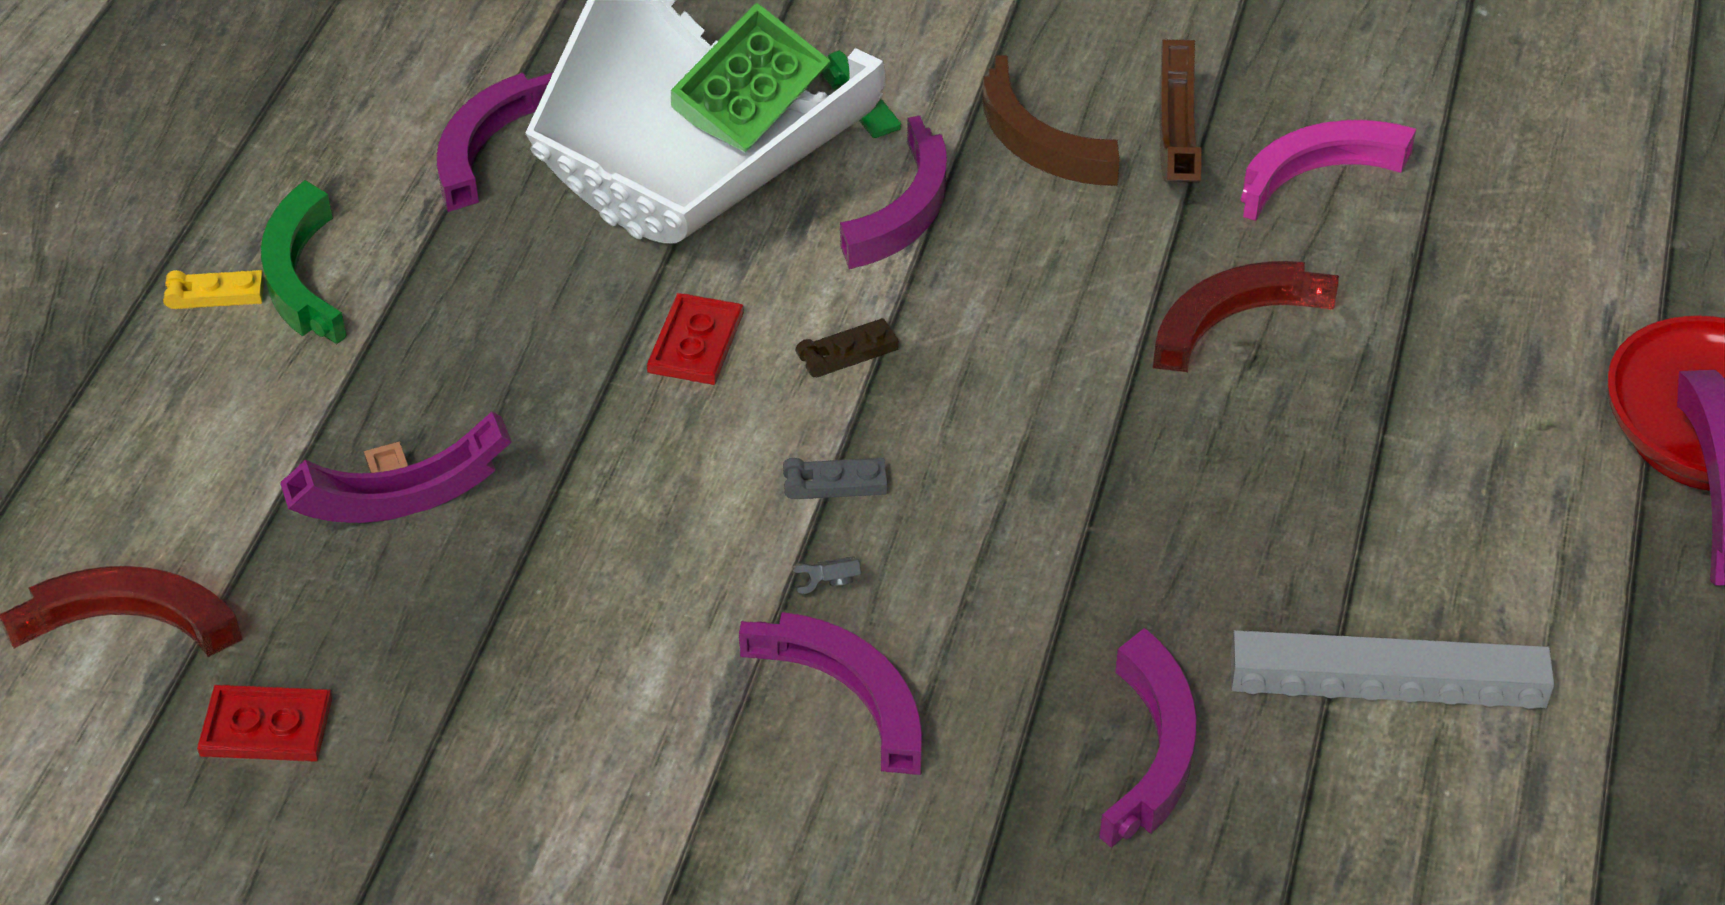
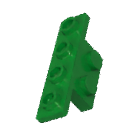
(881, 118)

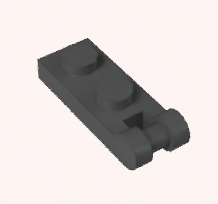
(834, 478)

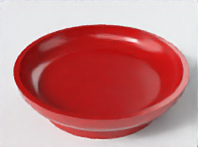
(1645, 391)

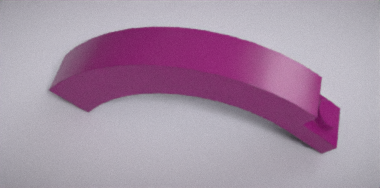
(474, 126)
(910, 215)
(1703, 401)
(401, 491)
(854, 664)
(1166, 693)

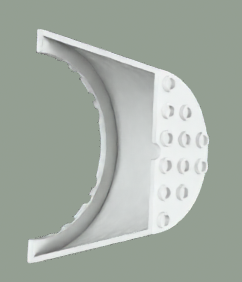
(639, 161)

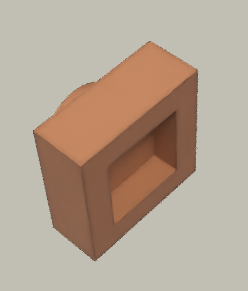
(385, 458)

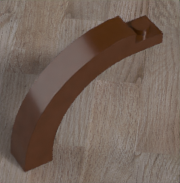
(1178, 144)
(1041, 145)

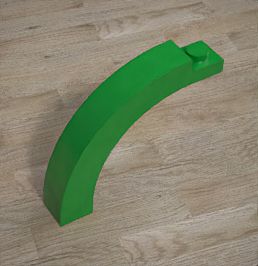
(283, 240)

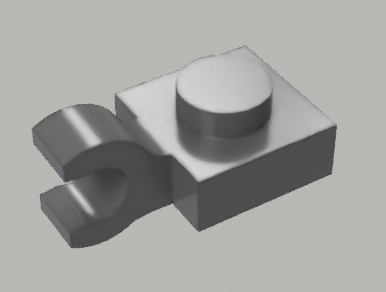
(837, 571)

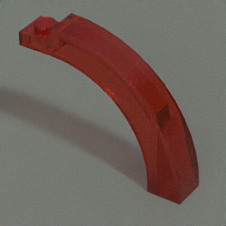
(1232, 293)
(124, 592)

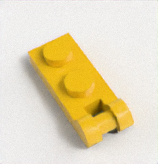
(213, 289)

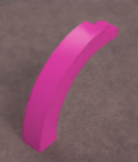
(1320, 146)

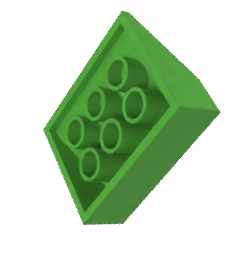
(747, 79)

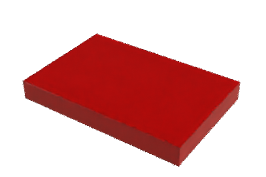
(695, 338)
(265, 723)

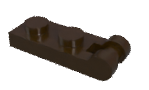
(847, 348)

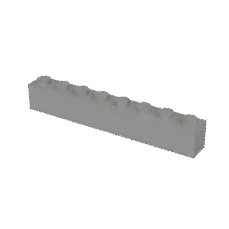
(1391, 669)

